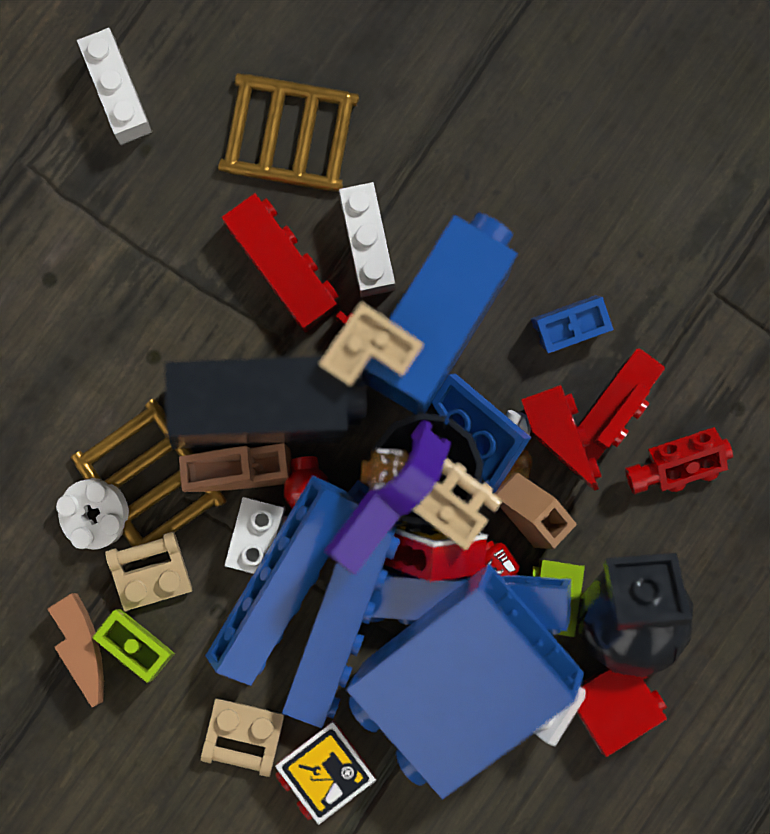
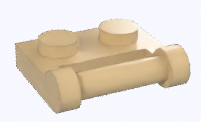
(153, 581)
(246, 725)

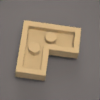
(368, 336)

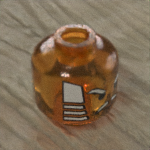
(383, 467)

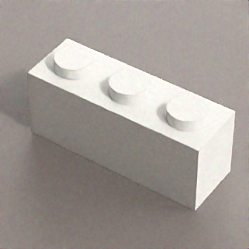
(114, 86)
(367, 239)

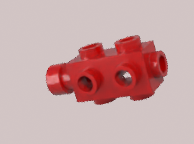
(682, 462)

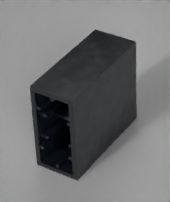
(258, 403)

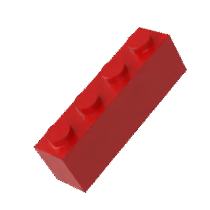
(280, 262)

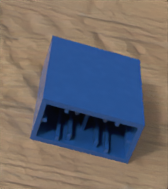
(446, 307)
(464, 683)

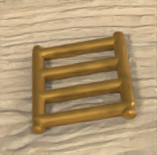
(298, 174)
(84, 465)

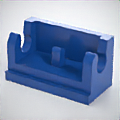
(572, 323)

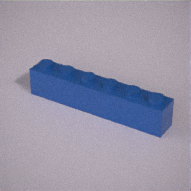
(280, 582)
(410, 597)
(337, 636)

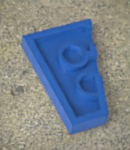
(494, 433)

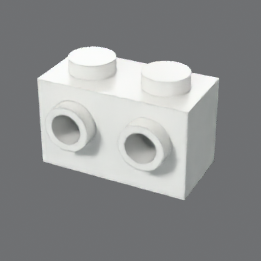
(253, 534)

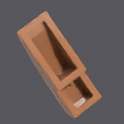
(235, 468)
(79, 649)

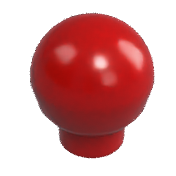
(302, 471)

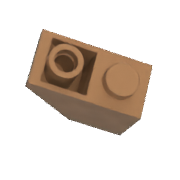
(534, 512)

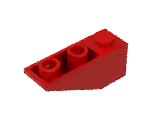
(554, 427)

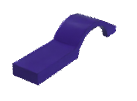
(385, 505)

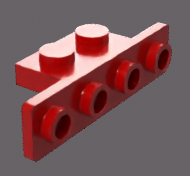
(620, 402)

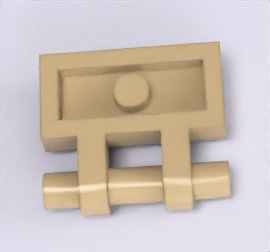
(451, 514)

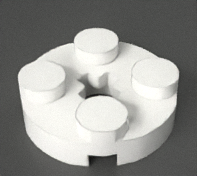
(73, 511)

